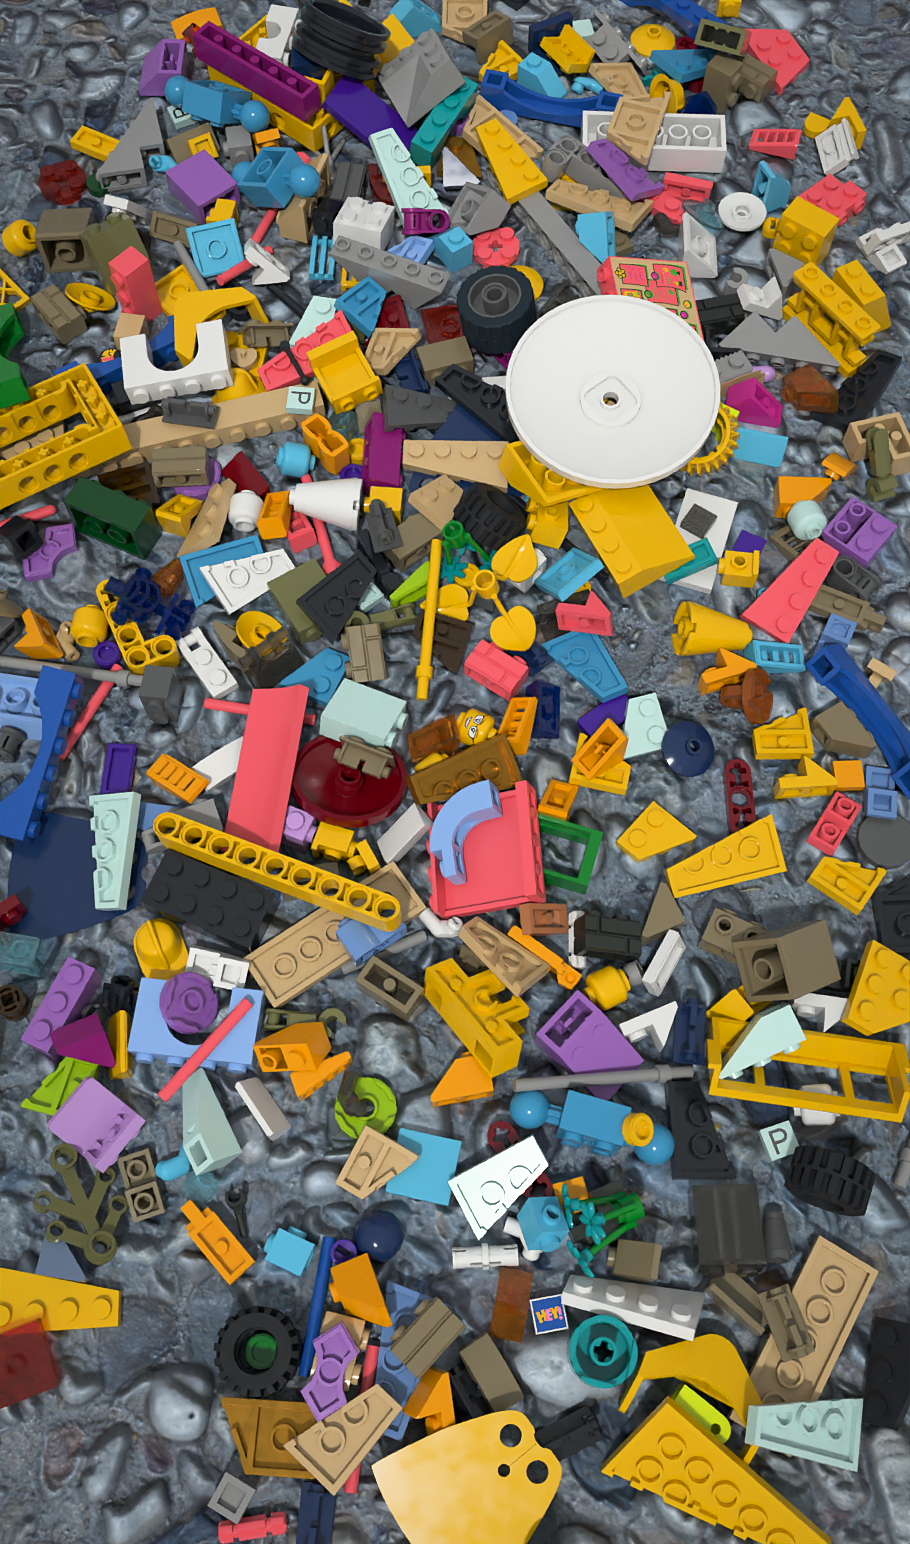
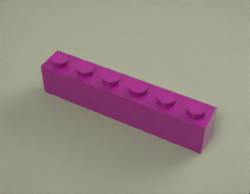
(257, 71)

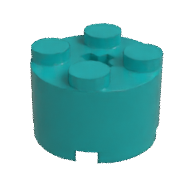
(617, 1340)

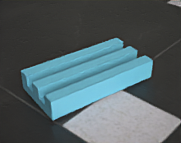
(324, 243)

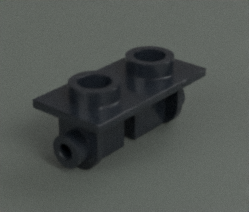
(461, 1387)
(569, 1435)

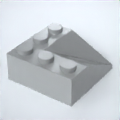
(420, 77)

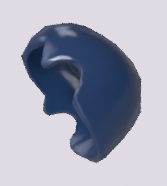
(379, 1236)

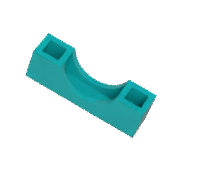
(431, 136)

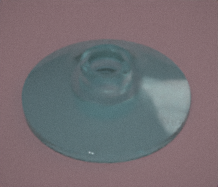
(703, 213)

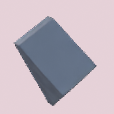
(62, 1261)

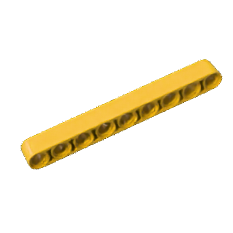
(287, 880)

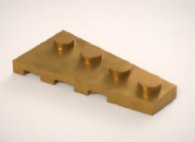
(483, 761)

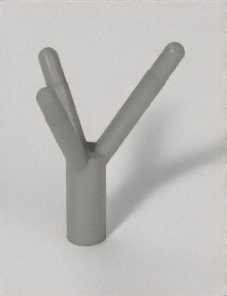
(327, 151)

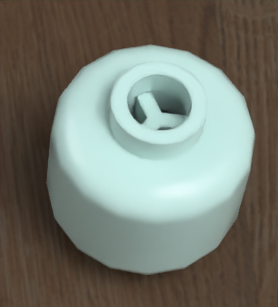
(806, 520)

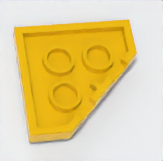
(879, 991)

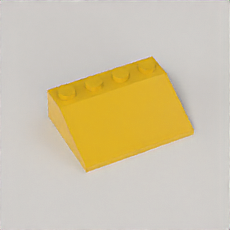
(536, 480)
(631, 535)

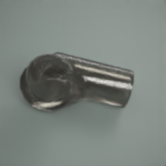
(665, 226)

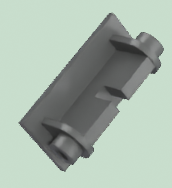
(189, 413)
(382, 527)

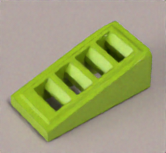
(411, 589)

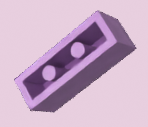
(62, 1004)

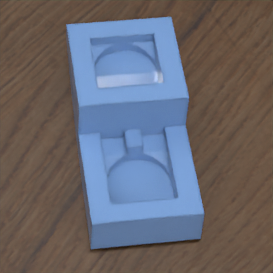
(836, 631)
(879, 793)

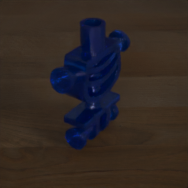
(132, 603)

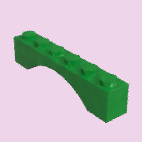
(13, 384)

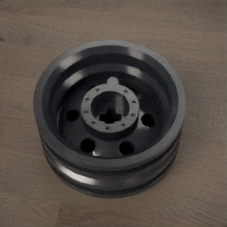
(341, 38)

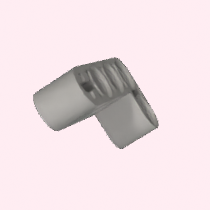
(572, 158)

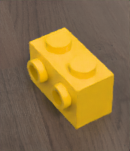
(547, 524)

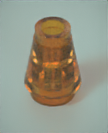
(168, 577)

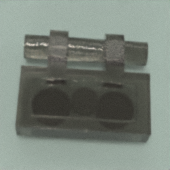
(276, 665)

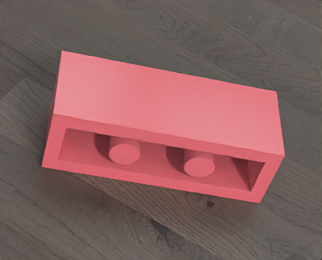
(135, 284)

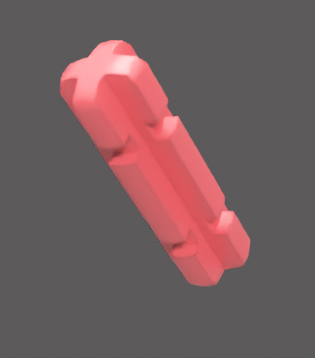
(252, 1527)

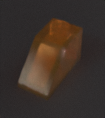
(809, 390)

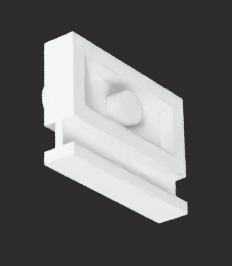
(836, 147)

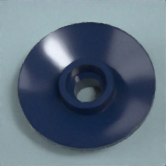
(677, 749)

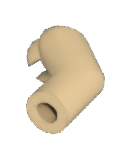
(66, 642)

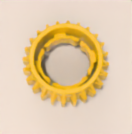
(724, 449)

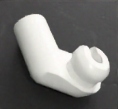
(441, 928)
(513, 1228)

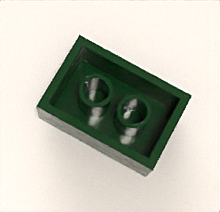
(112, 518)

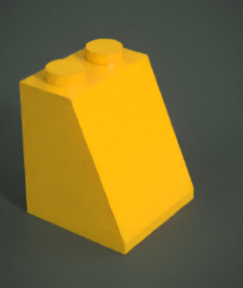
(864, 291)

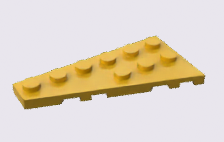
(704, 1478)

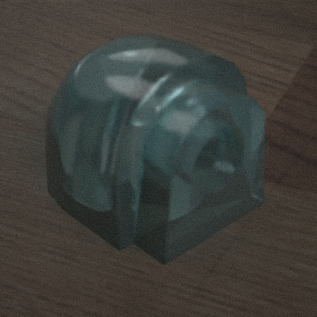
(344, 423)

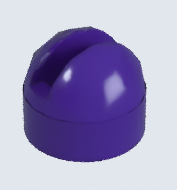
(339, 1257)

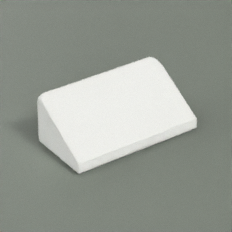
(404, 834)
(263, 1107)

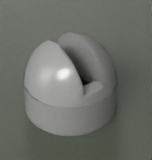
(634, 972)

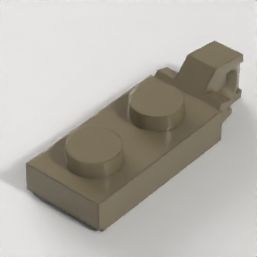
(852, 608)

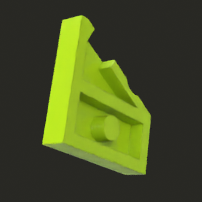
(60, 1085)

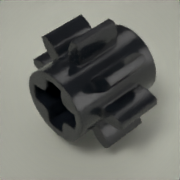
(120, 993)

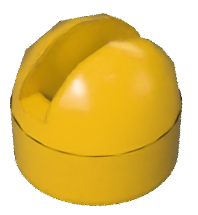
(766, 231)

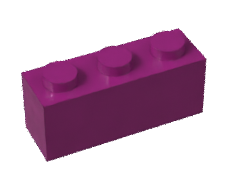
(381, 455)

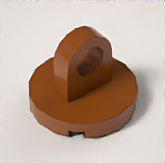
(750, 696)

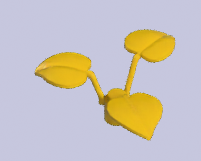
(514, 561)

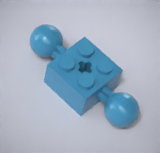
(217, 103)
(276, 177)
(588, 1123)

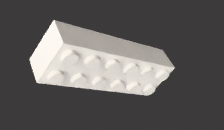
(682, 143)

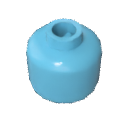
(295, 459)

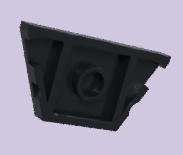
(893, 918)

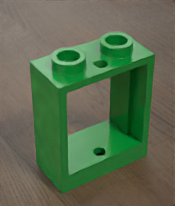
(577, 834)

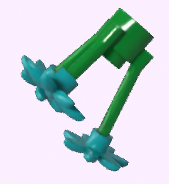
(458, 538)
(625, 1210)

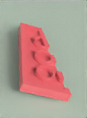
(280, 371)
(789, 596)

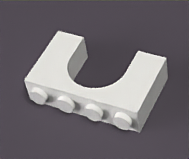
(206, 372)

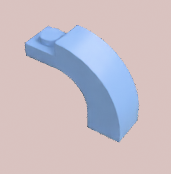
(455, 821)

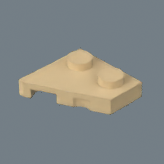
(389, 347)
(437, 500)
(374, 1163)

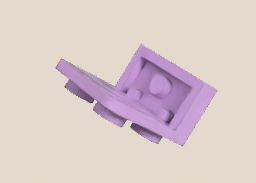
(96, 1123)

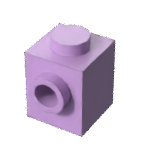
(298, 829)

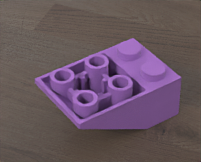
(587, 1042)

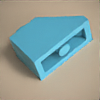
(416, 17)
(540, 77)
(771, 187)
(597, 233)
(453, 248)

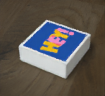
(548, 1314)

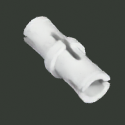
(485, 1256)

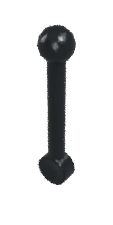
(285, 347)

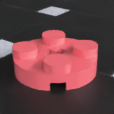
(498, 237)

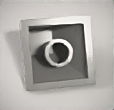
(478, 209)

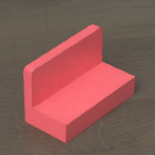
(687, 187)

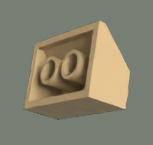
(295, 218)

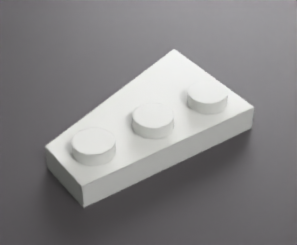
(245, 579)

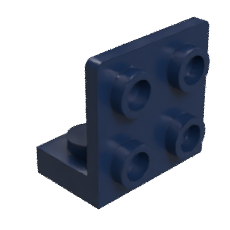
(548, 28)

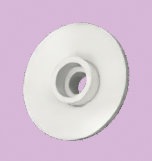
(742, 211)

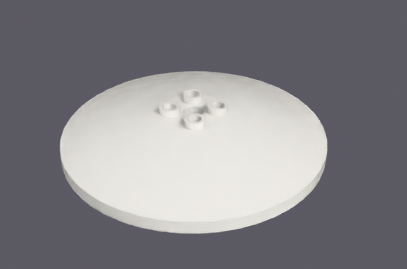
(618, 351)

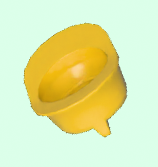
(662, 84)
(243, 387)
(160, 949)

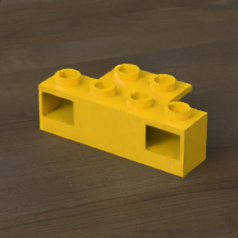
(477, 1015)

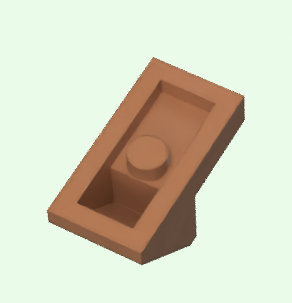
(544, 919)

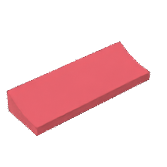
(266, 765)

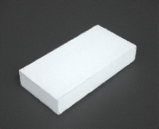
(664, 963)

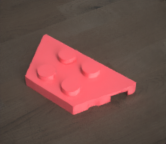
(780, 52)

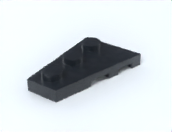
(337, 595)
(697, 1147)
(888, 1375)

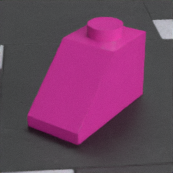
(754, 403)

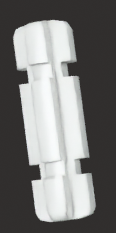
(575, 962)

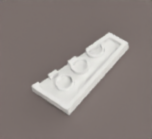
(648, 1306)

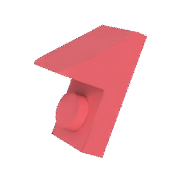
(591, 618)

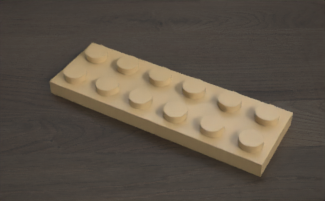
(310, 947)
(829, 1299)

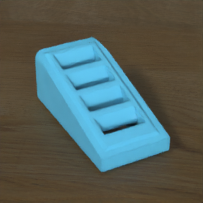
(757, 652)

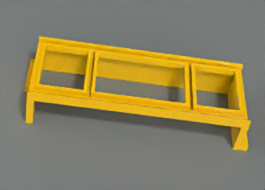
(819, 1050)

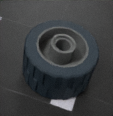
(496, 308)

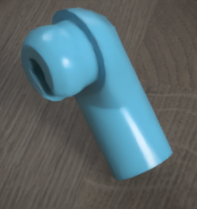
(588, 83)

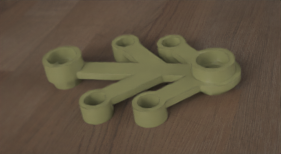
(83, 1209)

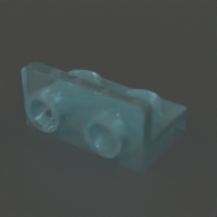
(20, 954)

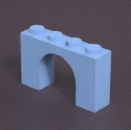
(154, 1039)

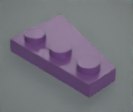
(619, 170)

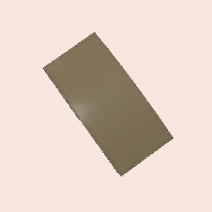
(230, 642)
(141, 1185)
(491, 1373)

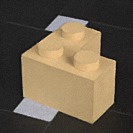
(899, 440)

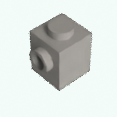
(238, 145)

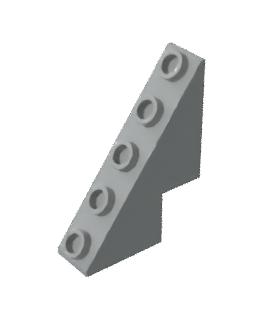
(127, 161)
(392, 272)
(789, 345)

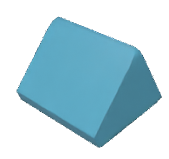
(760, 447)

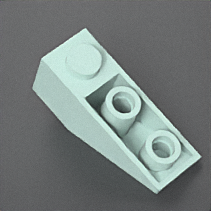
(764, 1036)
(206, 1130)

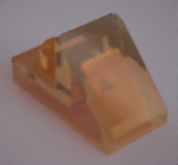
(437, 737)
(511, 1305)

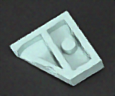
(643, 726)

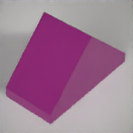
(84, 1041)

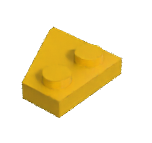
(612, 781)

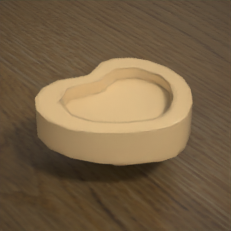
(244, 359)

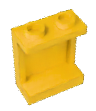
(344, 373)

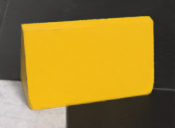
(118, 1037)

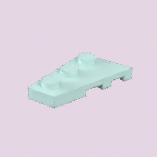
(496, 1182)

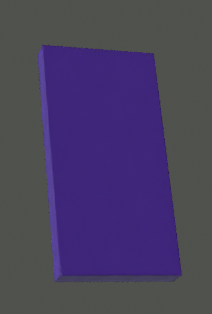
(365, 112)

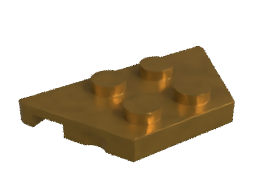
(262, 1429)

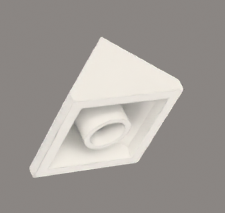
(697, 248)

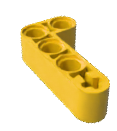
(137, 650)

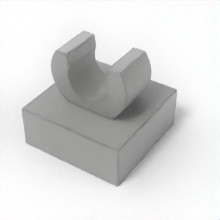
(232, 1497)

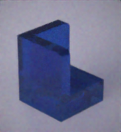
(700, 104)

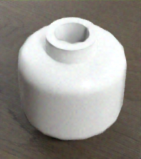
(244, 510)
(814, 1117)

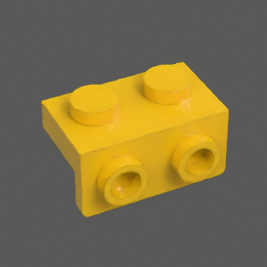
(569, 50)

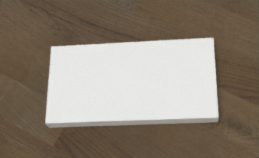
(717, 535)

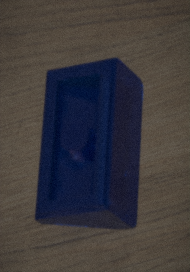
(547, 713)

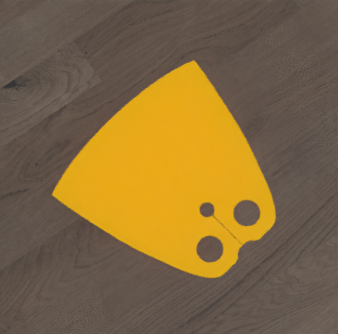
(451, 1485)

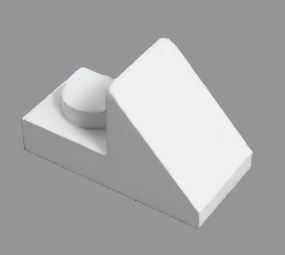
(270, 268)
(763, 301)
(828, 1009)
(656, 1022)

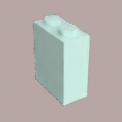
(363, 714)

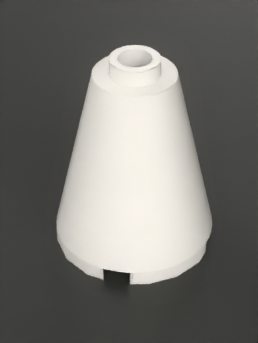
(330, 501)

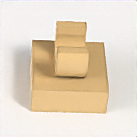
(879, 672)

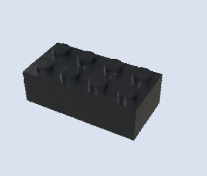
(210, 902)

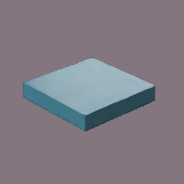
(215, 247)
(568, 574)
(428, 1176)

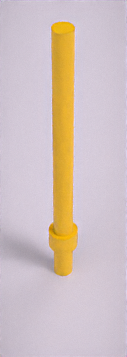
(424, 670)

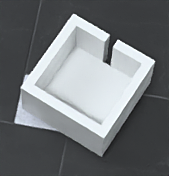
(365, 222)

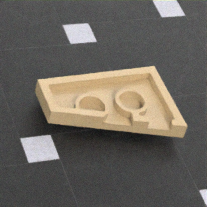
(503, 956)
(343, 1439)

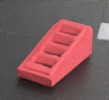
(783, 142)
(302, 537)

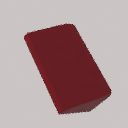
(245, 476)

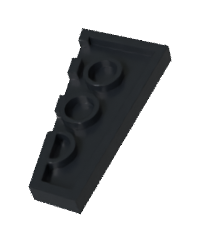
(479, 399)

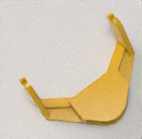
(205, 307)
(706, 1364)

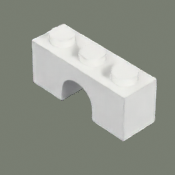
(280, 30)

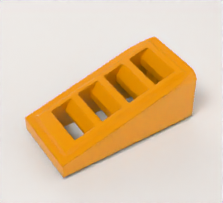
(275, 519)
(520, 739)
(175, 777)
(309, 1081)

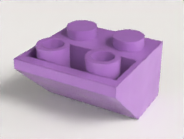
(161, 63)
(859, 532)

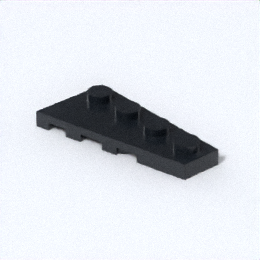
(862, 391)

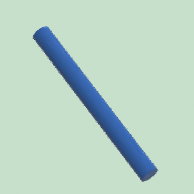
(316, 1307)

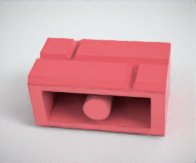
(496, 669)

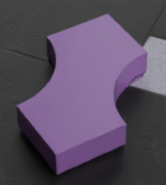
(57, 543)
(326, 1389)

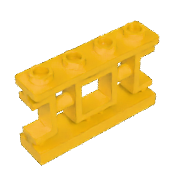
(852, 323)

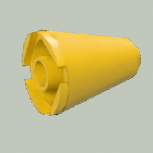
(706, 630)

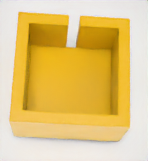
(805, 232)

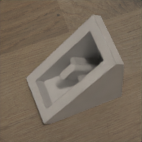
(782, 267)

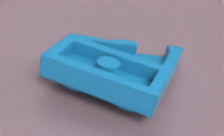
(362, 304)
(321, 675)

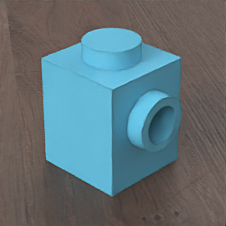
(542, 1223)
(290, 1250)

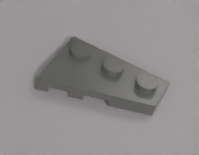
(413, 409)

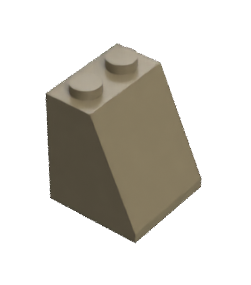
(60, 241)
(786, 962)

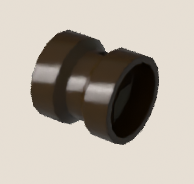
(17, 1007)

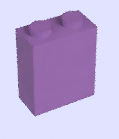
(200, 182)

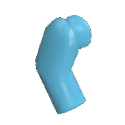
(161, 163)
(173, 1167)

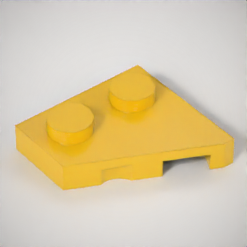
(503, 60)
(784, 738)
(653, 834)
(846, 882)

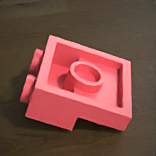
(836, 198)

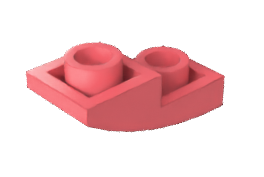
(834, 823)

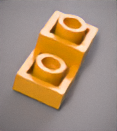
(199, 17)
(838, 467)

